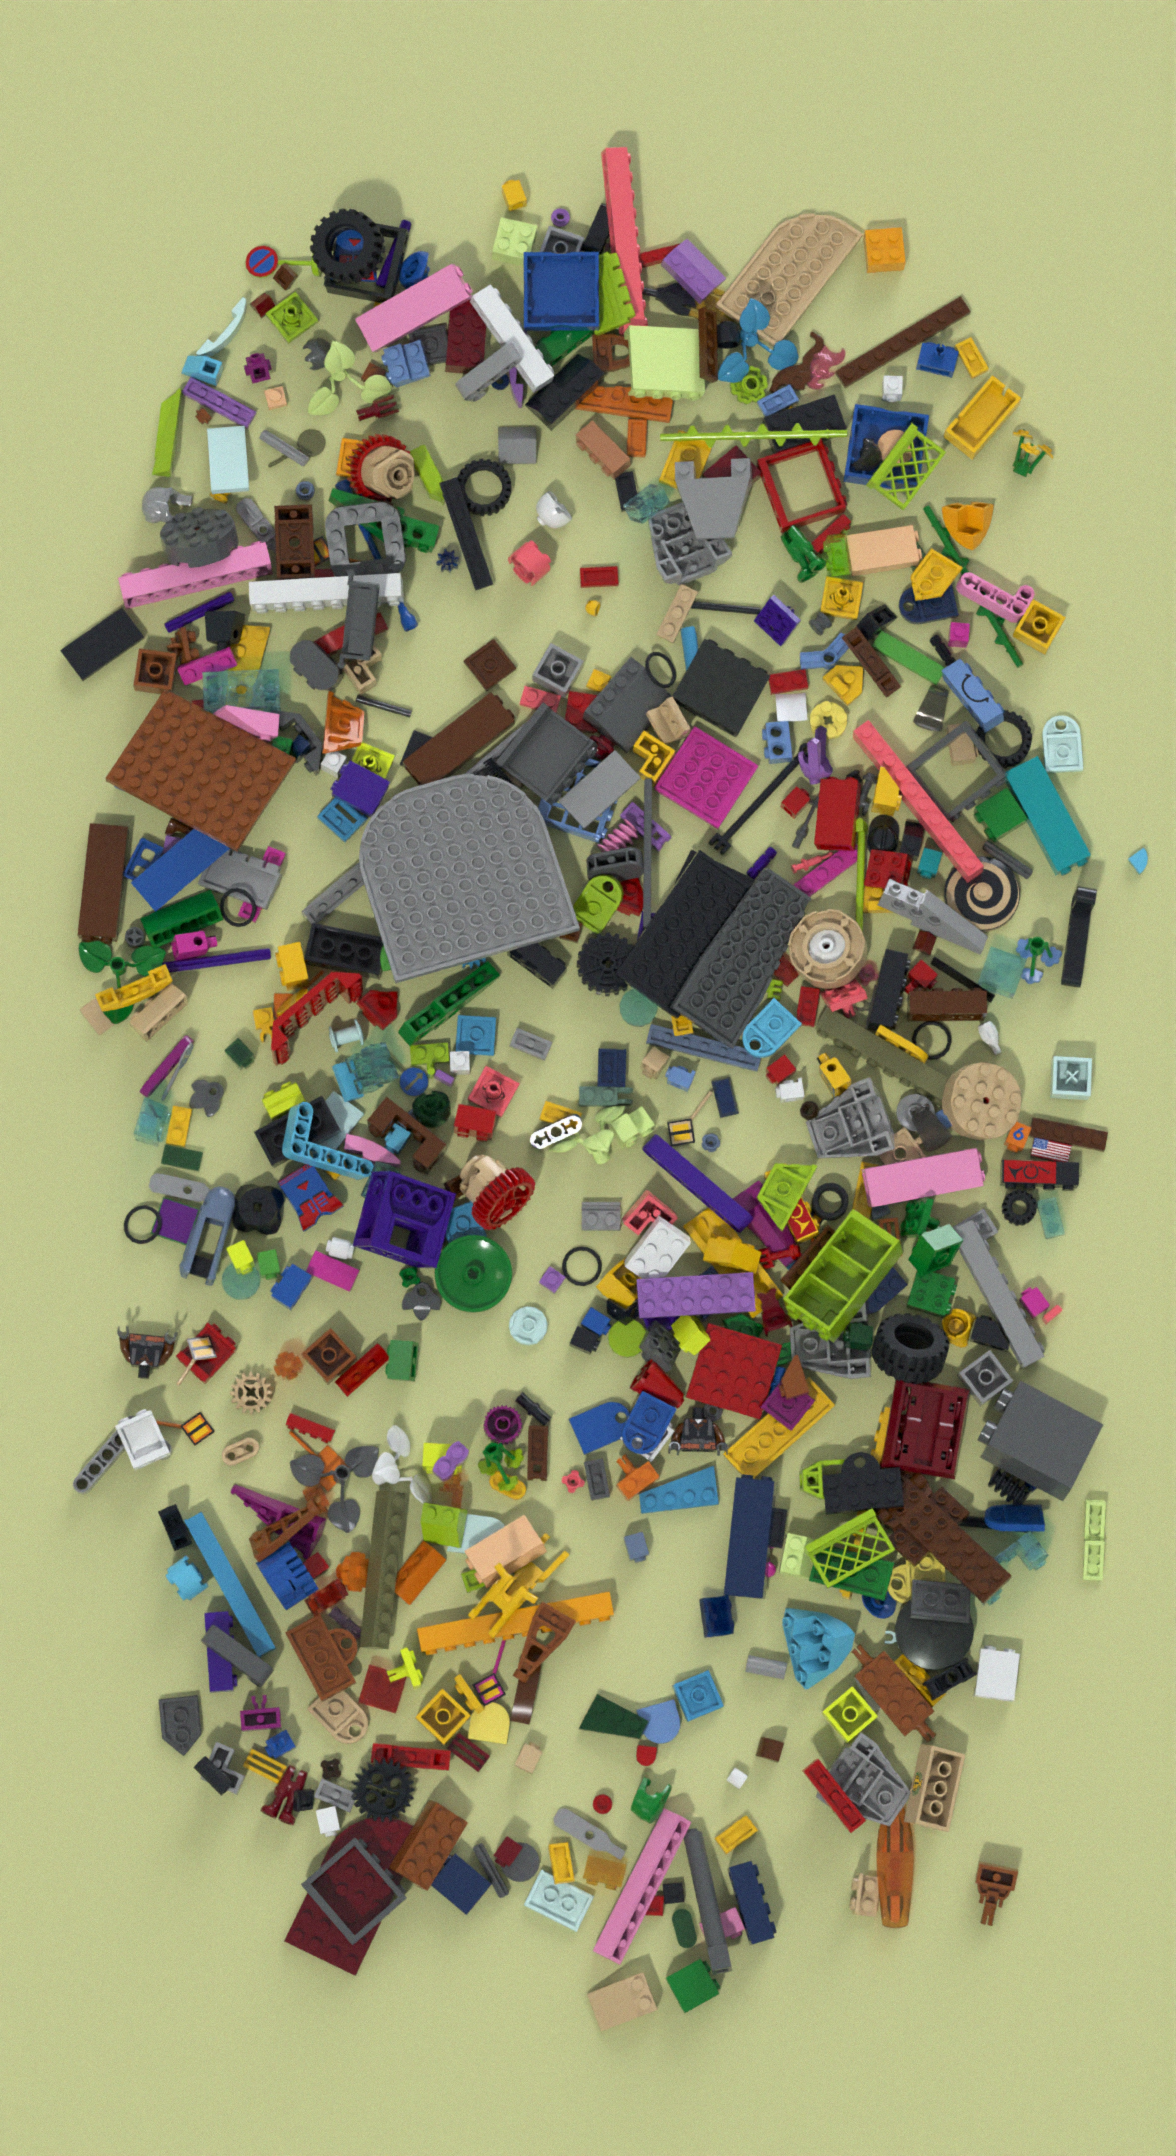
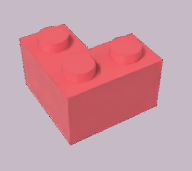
(647, 1210)

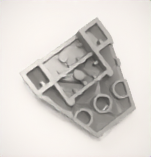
(678, 552)

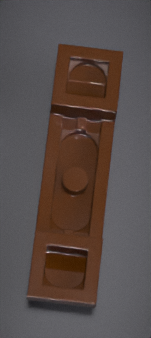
(871, 662)
(526, 1692)

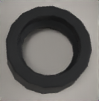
(844, 1201)

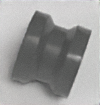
(820, 623)
(134, 933)

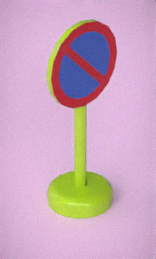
(264, 261)

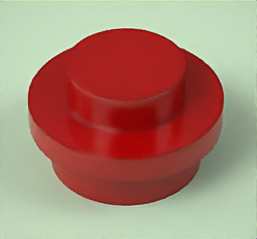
(602, 1804)

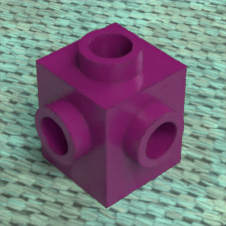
(257, 367)

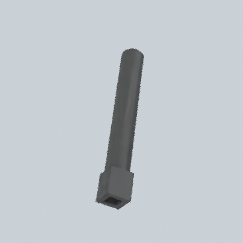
(707, 1902)

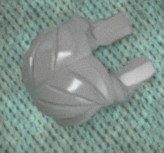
(156, 506)

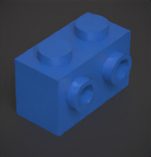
(291, 1286)

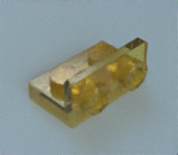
(605, 1872)

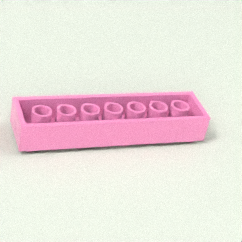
(176, 581)

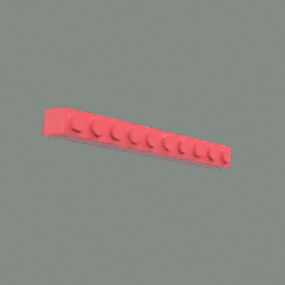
(622, 226)
(919, 802)

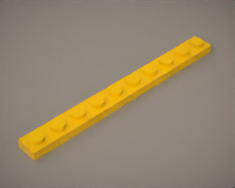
(877, 1454)

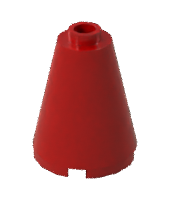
(657, 1384)

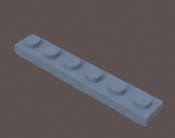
(702, 1048)

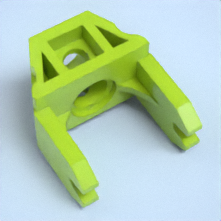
(815, 1472)

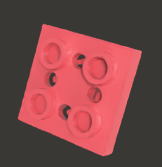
(844, 997)
(493, 1091)

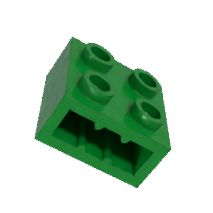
(999, 815)
(932, 1294)
(693, 1985)

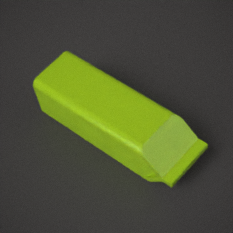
(427, 473)

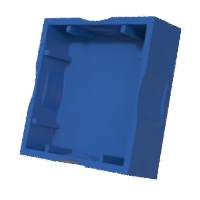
(561, 291)
(873, 423)

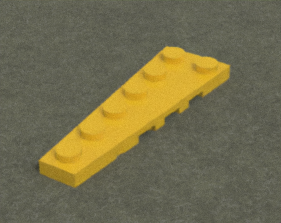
(250, 650)

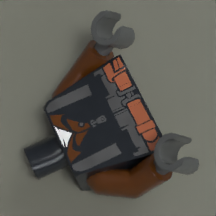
(146, 1350)
(697, 1435)

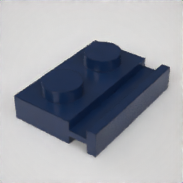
(611, 1068)

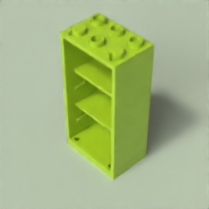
(842, 1276)

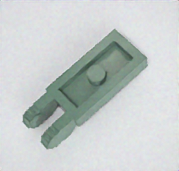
(603, 1096)

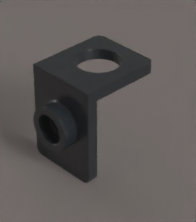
(621, 1314)

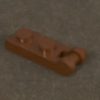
(537, 1452)

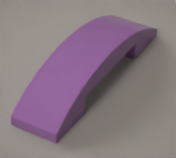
(516, 389)

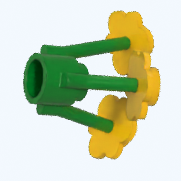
(1023, 466)

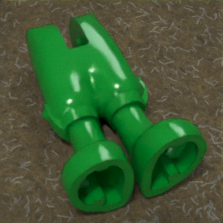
(798, 547)

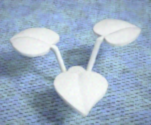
(387, 1471)

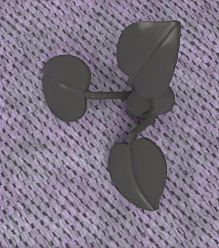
(361, 1461)

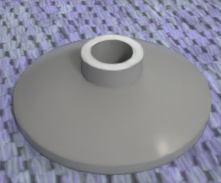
(909, 1105)

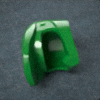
(648, 1806)

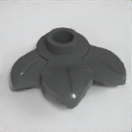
(203, 1097)
(421, 1303)

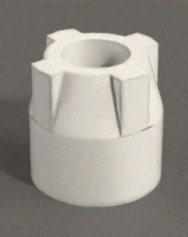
(737, 1778)

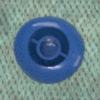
(414, 269)

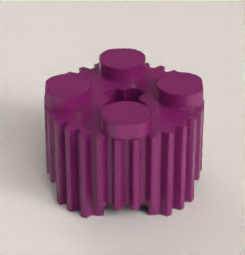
(504, 1415)

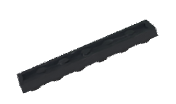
(466, 533)

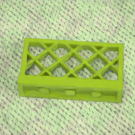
(892, 459)
(840, 1533)

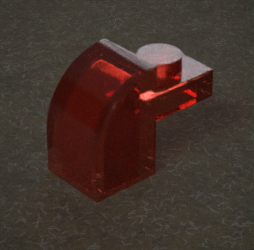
(326, 1597)

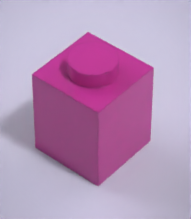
(958, 634)
(1034, 1302)

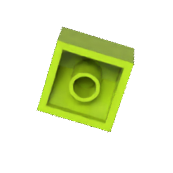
(443, 1524)

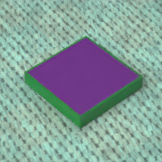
(176, 1221)

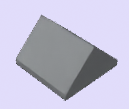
(517, 445)

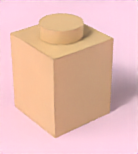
(529, 1757)

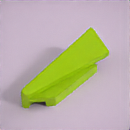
(167, 435)

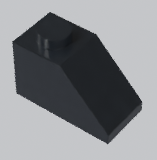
(876, 621)
(912, 839)
(988, 1334)

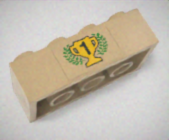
(934, 1788)

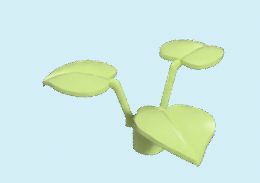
(336, 361)
(599, 1143)

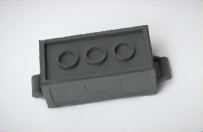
(359, 620)

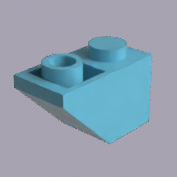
(203, 369)

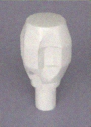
(990, 1036)

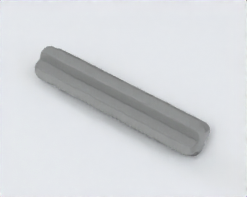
(284, 448)

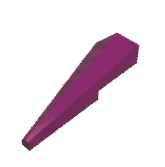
(272, 1510)

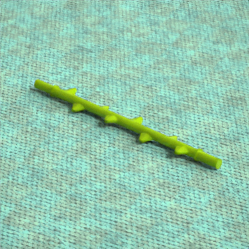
(745, 437)

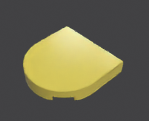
(490, 1724)

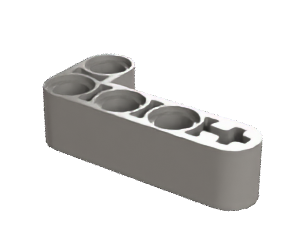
(473, 383)

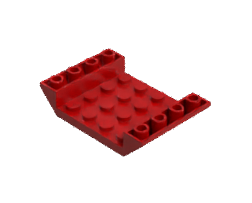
(346, 984)

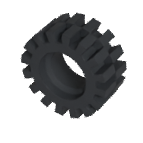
(1019, 1196)

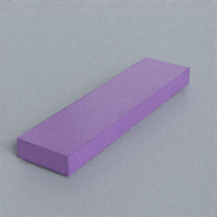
(218, 402)

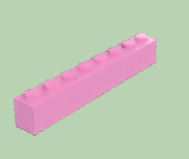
(642, 1886)

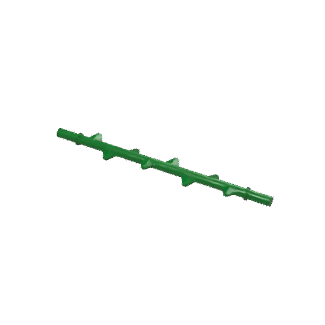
(950, 551)

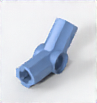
(816, 660)

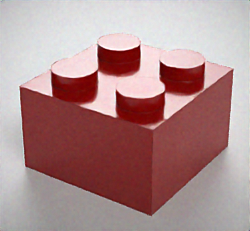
(474, 1122)

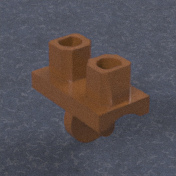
(180, 645)

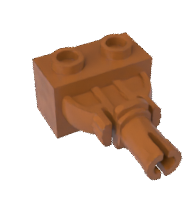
(995, 1884)

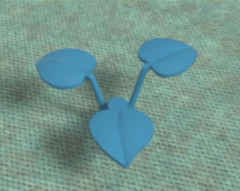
(756, 317)

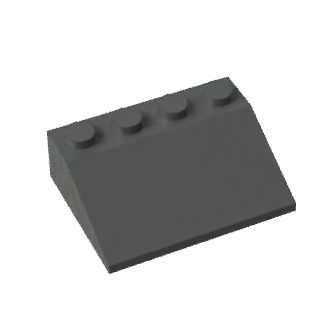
(623, 704)

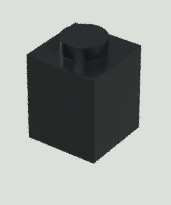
(584, 1340)

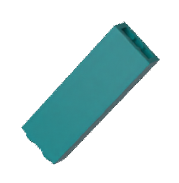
(1047, 816)

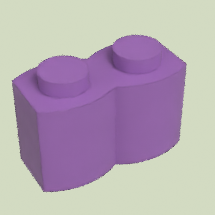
(446, 1465)

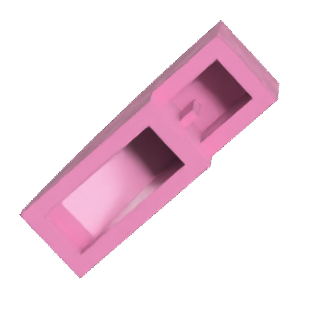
(370, 1150)

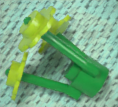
(493, 1455)

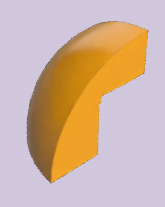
(968, 522)

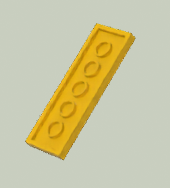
(770, 1438)

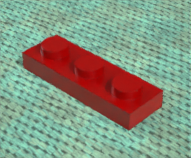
(362, 1370)

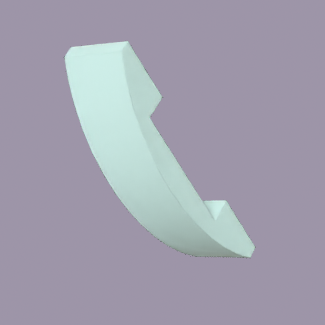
(238, 313)

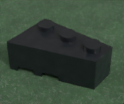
(539, 963)

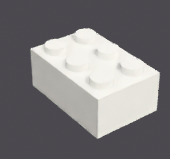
(657, 1250)

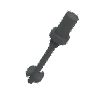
(801, 833)

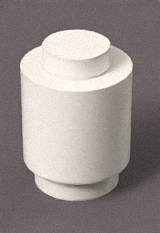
(340, 1248)

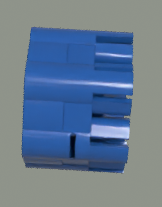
(287, 1576)

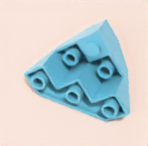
(815, 1644)

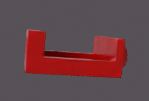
(207, 1368)

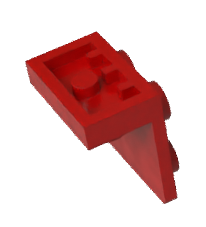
(886, 866)

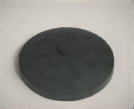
(932, 1642)

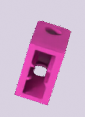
(185, 948)

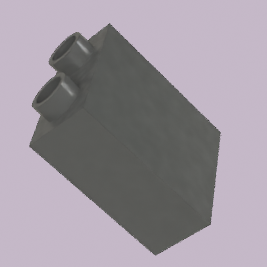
(1039, 1439)

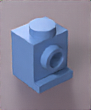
(680, 1077)

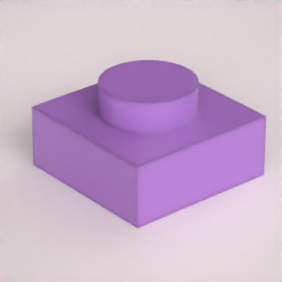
(552, 1280)

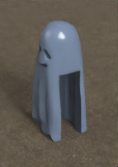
(216, 1210)

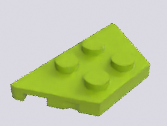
(784, 1190)

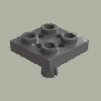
(659, 1346)

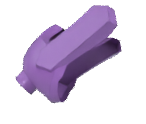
(816, 764)

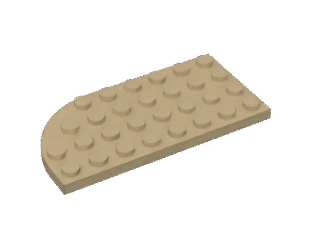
(790, 271)

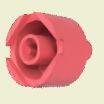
(530, 563)

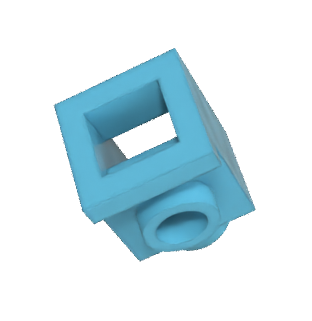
(397, 1140)

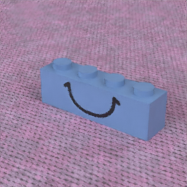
(973, 695)

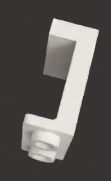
(142, 1439)
(997, 1674)

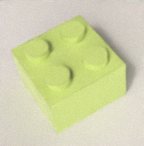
(513, 240)

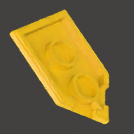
(933, 576)

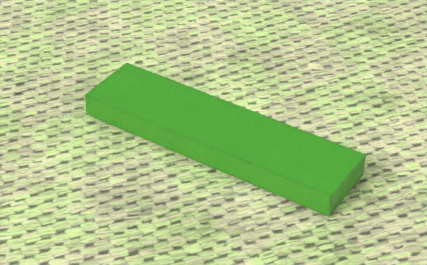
(908, 657)

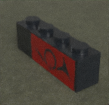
(1039, 1174)

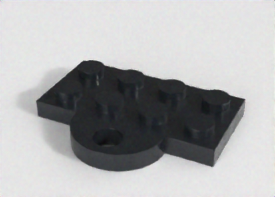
(862, 1487)

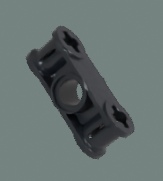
(940, 1684)

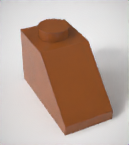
(793, 1382)

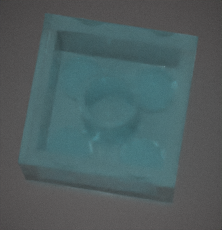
(1001, 972)

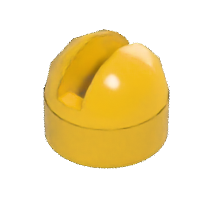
(593, 607)

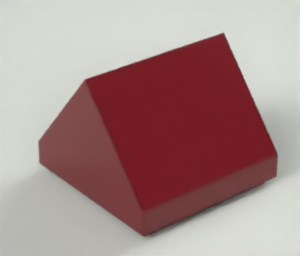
(262, 305)
(924, 942)

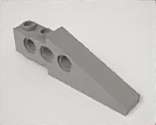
(932, 915)

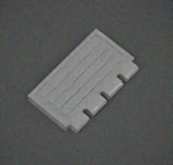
(238, 872)

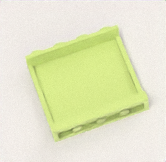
(664, 362)

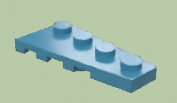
(684, 1493)

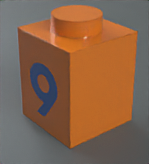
(1017, 1137)

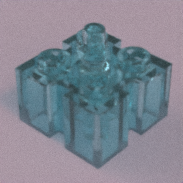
(371, 1068)

